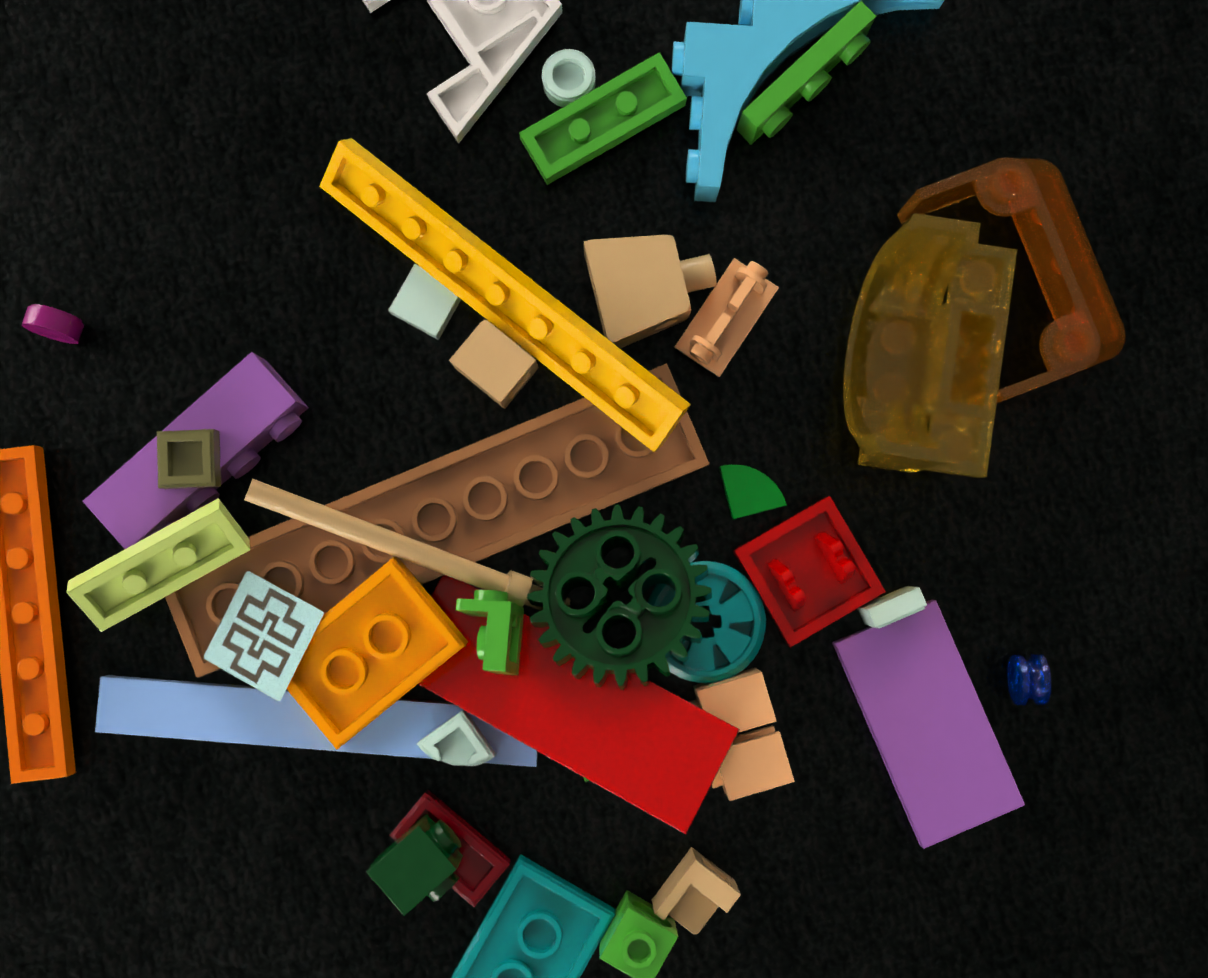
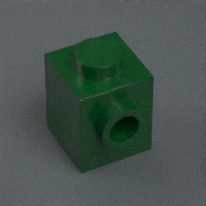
(418, 864)

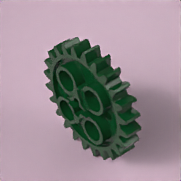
(658, 629)

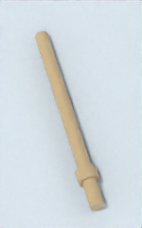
(392, 543)

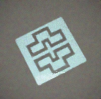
(263, 635)

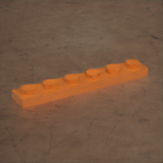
(31, 625)

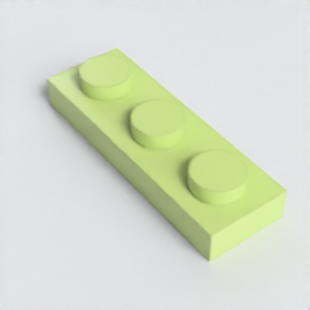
(158, 565)

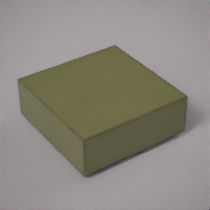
(188, 459)

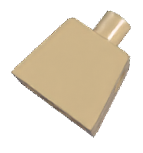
(643, 284)

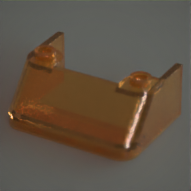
(1036, 196)

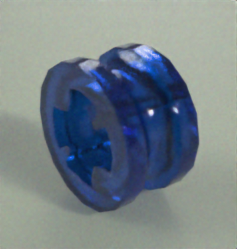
(1029, 679)

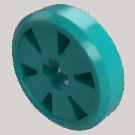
(739, 629)

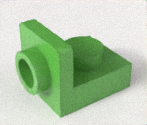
(501, 639)

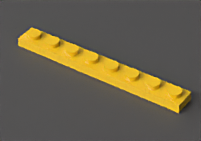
(504, 295)

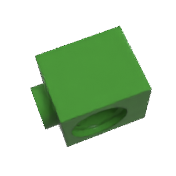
(637, 938)

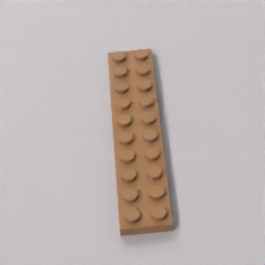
(460, 503)

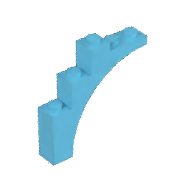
(729, 63)

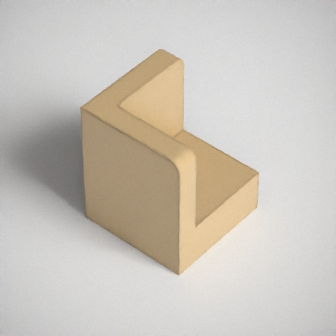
(494, 363)
(695, 892)

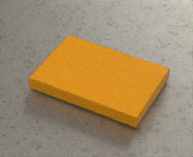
(372, 652)

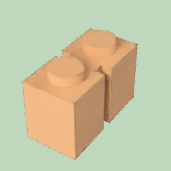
(756, 757)

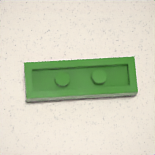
(807, 75)
(603, 118)

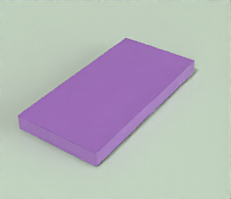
(928, 725)

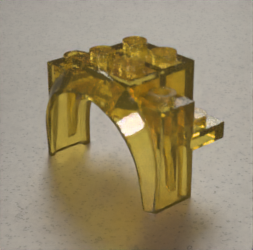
(925, 360)

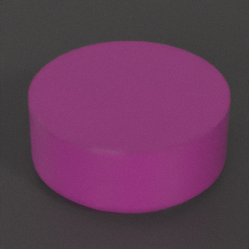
(53, 323)

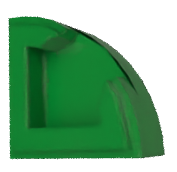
(749, 491)

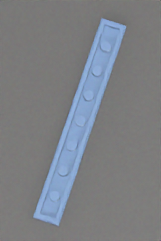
(253, 718)

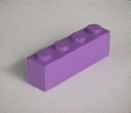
(247, 408)

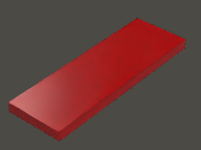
(628, 741)

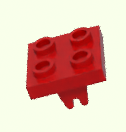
(809, 571)

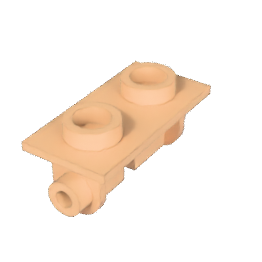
(727, 316)

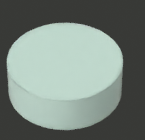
(567, 76)

